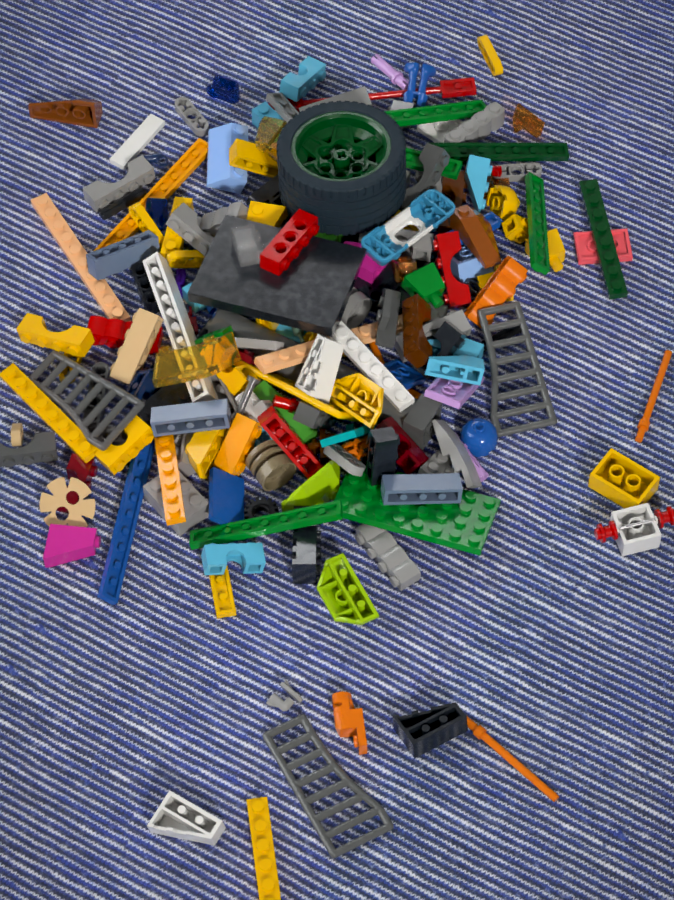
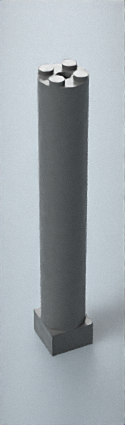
(414, 420)

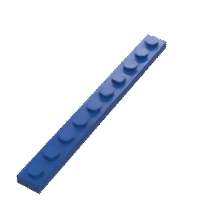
(125, 525)

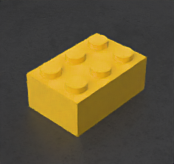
(623, 480)

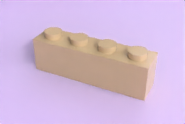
(136, 346)

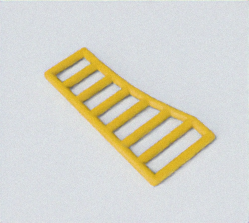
(290, 387)

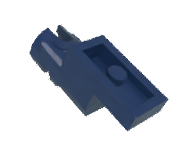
(142, 384)

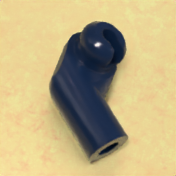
(158, 158)

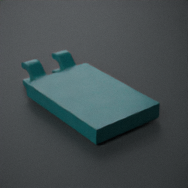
(350, 433)

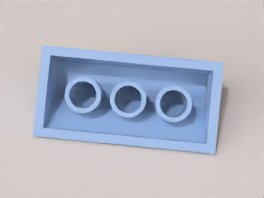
(219, 172)

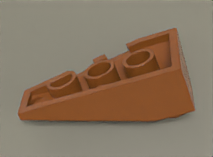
(76, 111)
(476, 235)

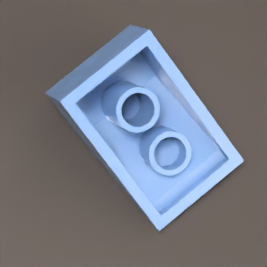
(466, 266)

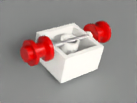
(635, 528)

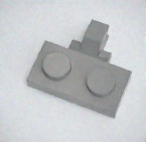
(437, 464)

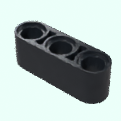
(144, 288)

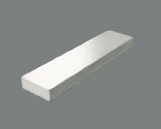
(137, 141)

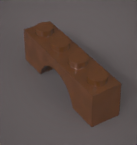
(454, 190)
(415, 344)

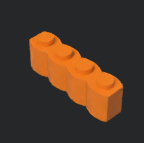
(497, 289)

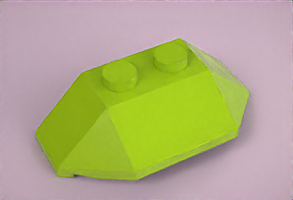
(317, 489)
(344, 593)

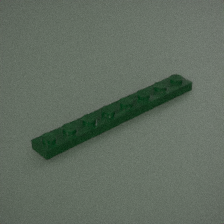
(507, 151)
(603, 239)

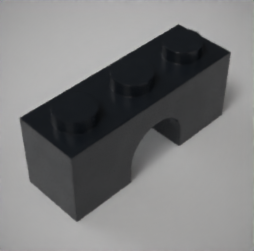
(450, 339)

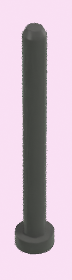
(252, 381)

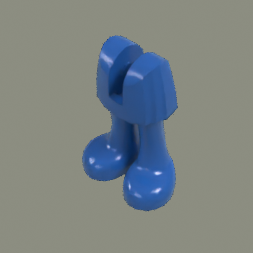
(412, 95)

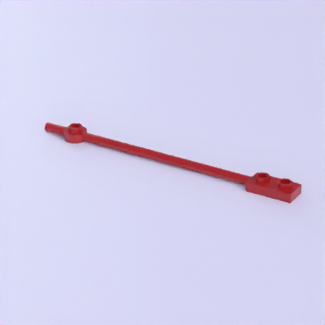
(447, 88)

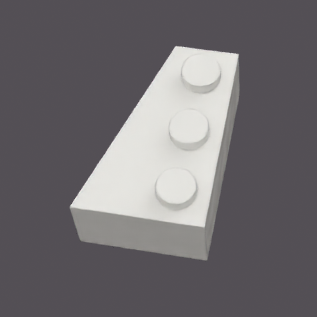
(320, 368)
(185, 821)

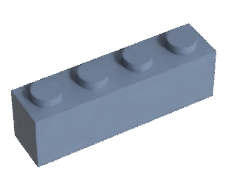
(122, 255)
(190, 417)
(421, 489)

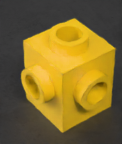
(516, 228)

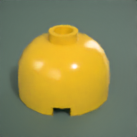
(502, 201)

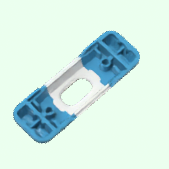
(424, 212)

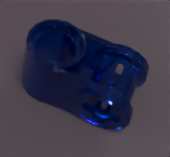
(224, 89)
(158, 211)

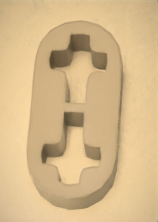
(17, 434)

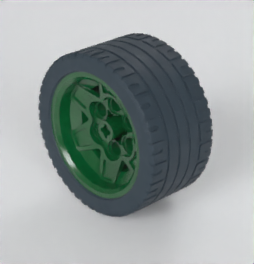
(342, 166)

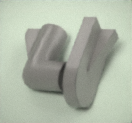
(284, 705)

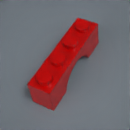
(455, 292)

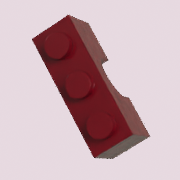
(409, 454)
(80, 470)

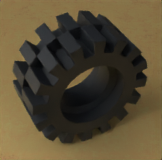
(260, 505)

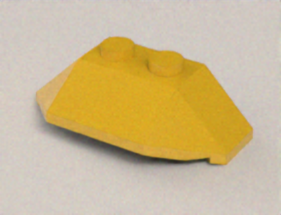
(359, 398)
(204, 449)

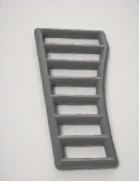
(495, 379)
(74, 413)
(360, 794)

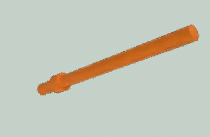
(644, 423)
(480, 733)

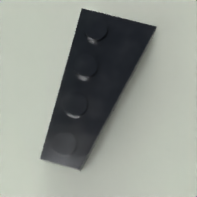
(306, 554)

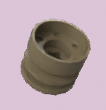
(270, 465)

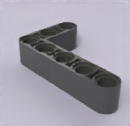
(103, 369)

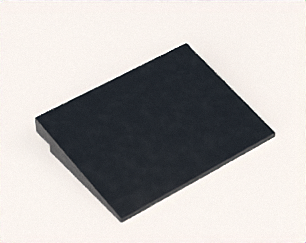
(304, 296)

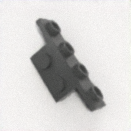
(387, 318)

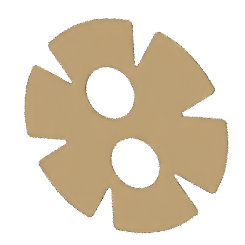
(59, 490)

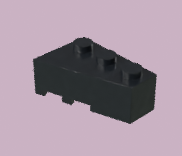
(167, 395)
(380, 454)
(430, 728)

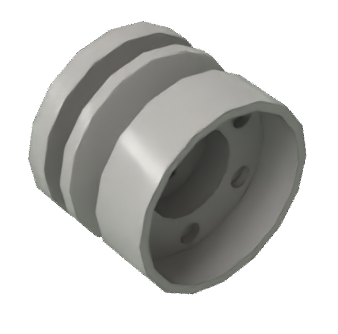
(356, 309)

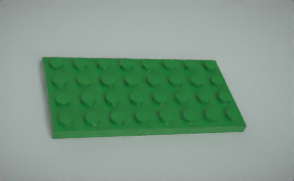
(451, 525)

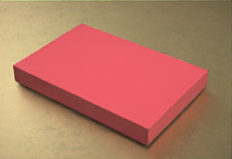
(586, 249)

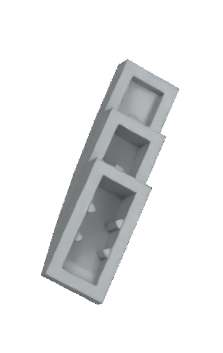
(453, 448)

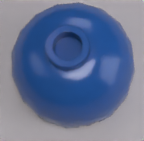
(479, 436)

